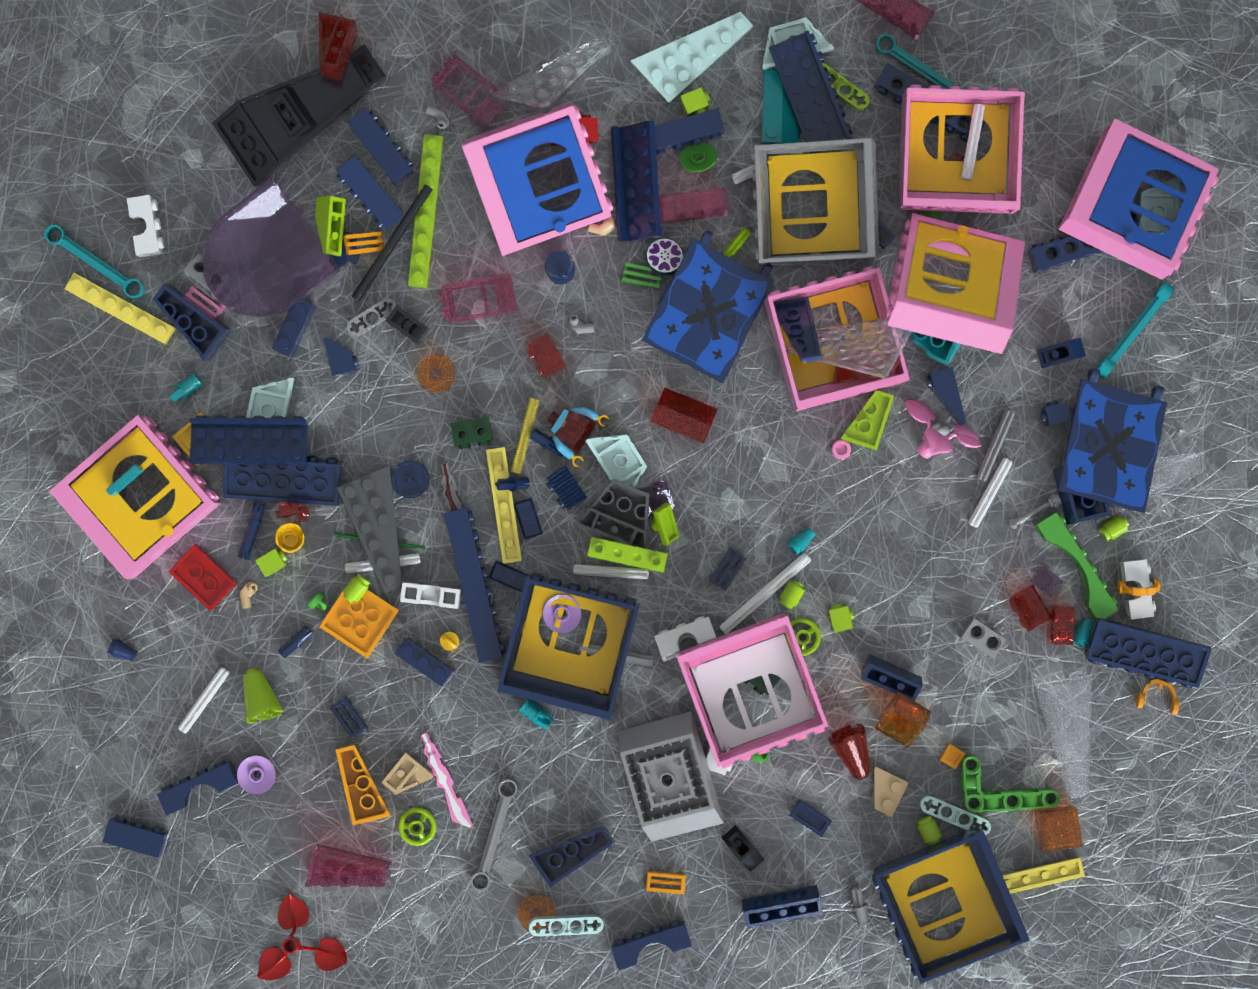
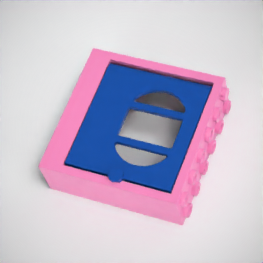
(507, 159)
(1112, 211)

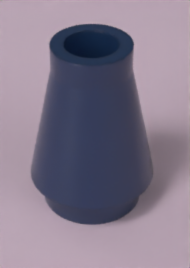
(121, 650)

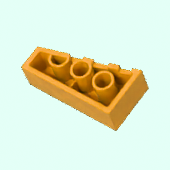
(361, 792)

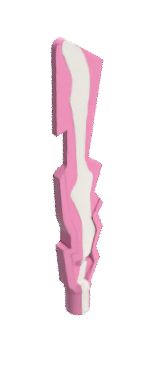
(444, 780)

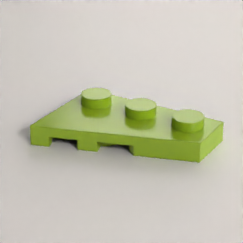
(870, 422)

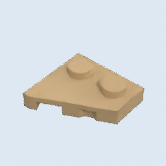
(406, 774)
(887, 791)

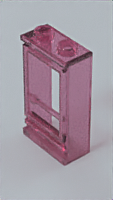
(486, 109)
(504, 294)

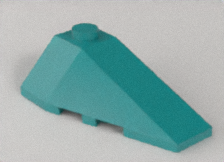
(778, 118)
(936, 348)

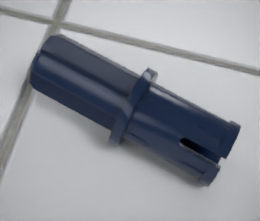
(544, 440)
(512, 483)
(295, 642)

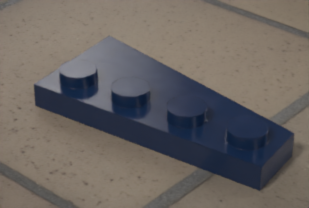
(799, 326)

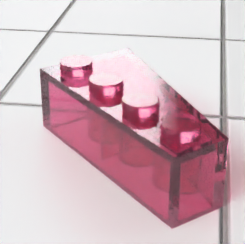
(904, 14)
(693, 205)
(345, 869)

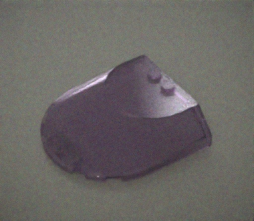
(264, 255)

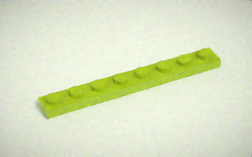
(425, 217)

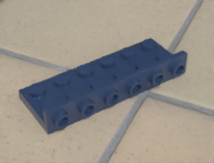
(809, 89)
(636, 181)
(249, 440)
(285, 483)
(1148, 653)

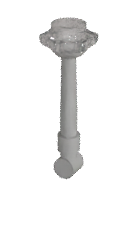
(1052, 501)

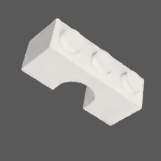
(149, 242)
(1138, 572)
(430, 595)
(669, 641)

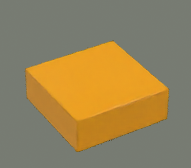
(952, 756)

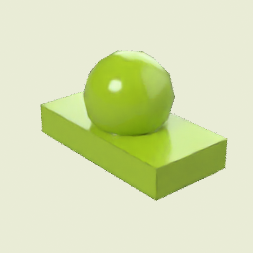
(665, 524)

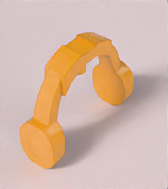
(1135, 591)
(1174, 702)

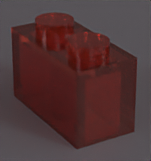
(546, 356)

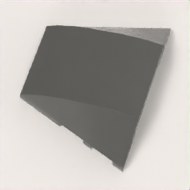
(619, 514)

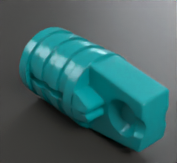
(186, 387)
(536, 714)

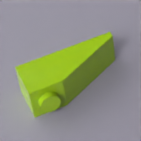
(330, 223)

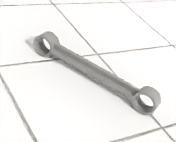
(494, 834)

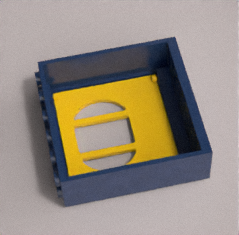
(580, 670)
(955, 862)

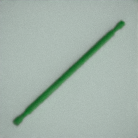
(399, 543)

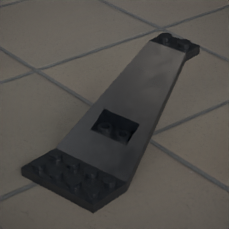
(264, 132)

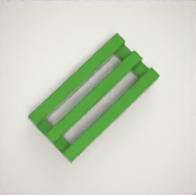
(637, 282)

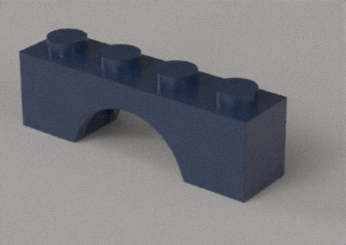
(176, 797)
(673, 936)

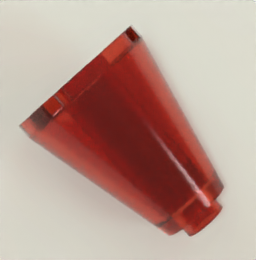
(852, 749)

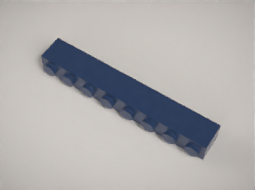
(473, 584)

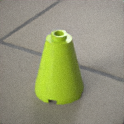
(259, 697)

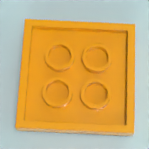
(360, 622)

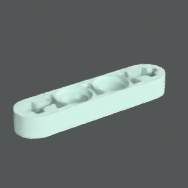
(955, 814)
(565, 928)

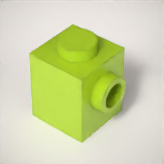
(695, 102)
(840, 617)

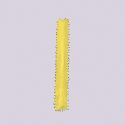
(525, 435)

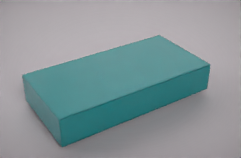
(124, 480)

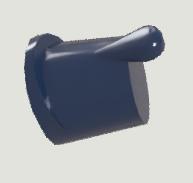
(559, 267)

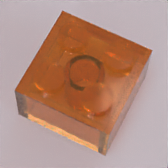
(903, 719)
(1058, 828)

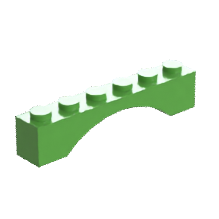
(1097, 599)

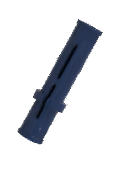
(251, 531)

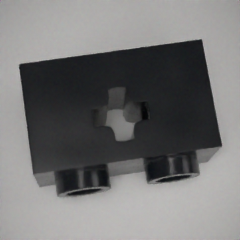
(407, 325)

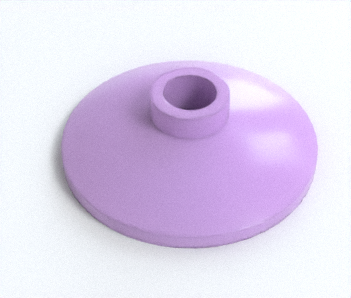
(568, 622)
(249, 781)

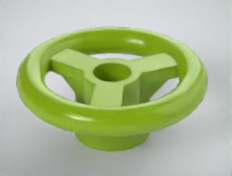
(814, 628)
(410, 826)

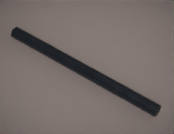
(392, 242)

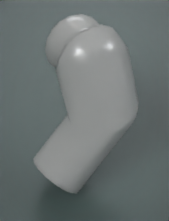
(440, 115)
(578, 326)
(943, 430)

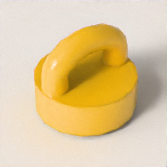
(449, 641)

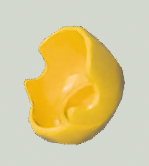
(289, 537)

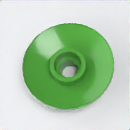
(698, 157)

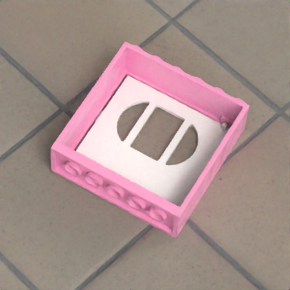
(742, 665)

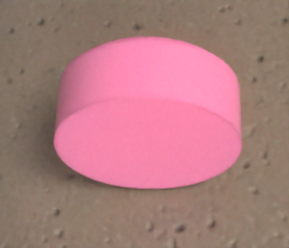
(841, 449)

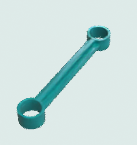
(914, 63)
(94, 261)
(1158, 299)

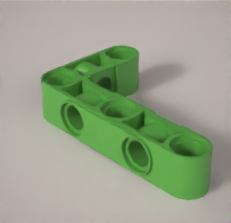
(997, 799)

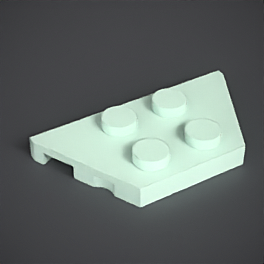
(791, 29)
(1160, 204)
(271, 399)
(618, 458)

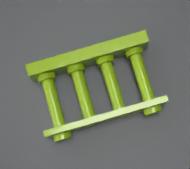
(627, 554)

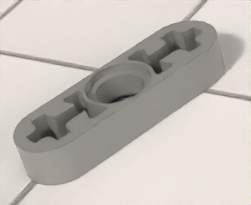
(362, 329)

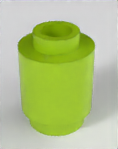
(1114, 528)
(356, 588)
(792, 594)
(929, 830)

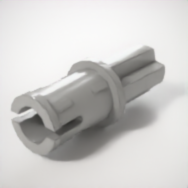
(859, 906)

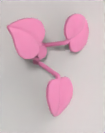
(933, 440)

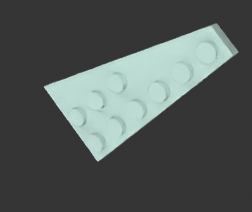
(684, 60)

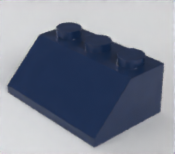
(1077, 508)

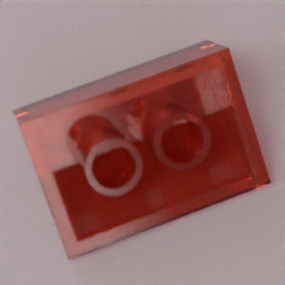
(683, 415)

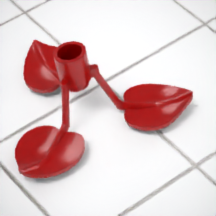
(295, 914)

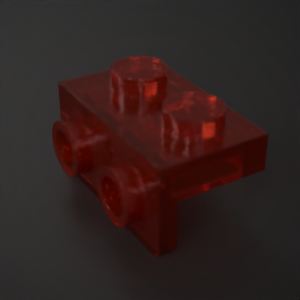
(290, 509)
(1029, 608)

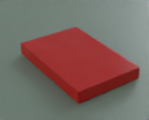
(203, 577)

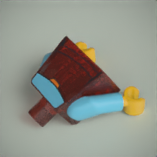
(572, 429)

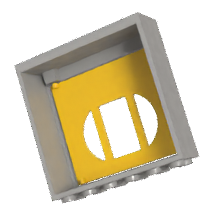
(842, 186)

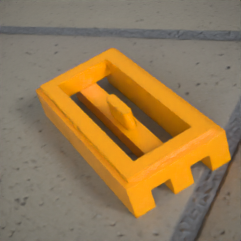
(378, 241)
(669, 882)

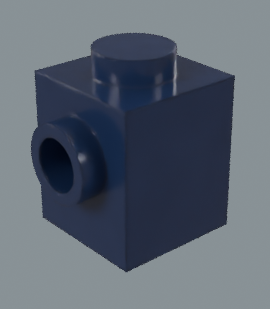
(1055, 413)

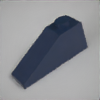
(945, 389)

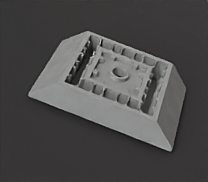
(672, 749)

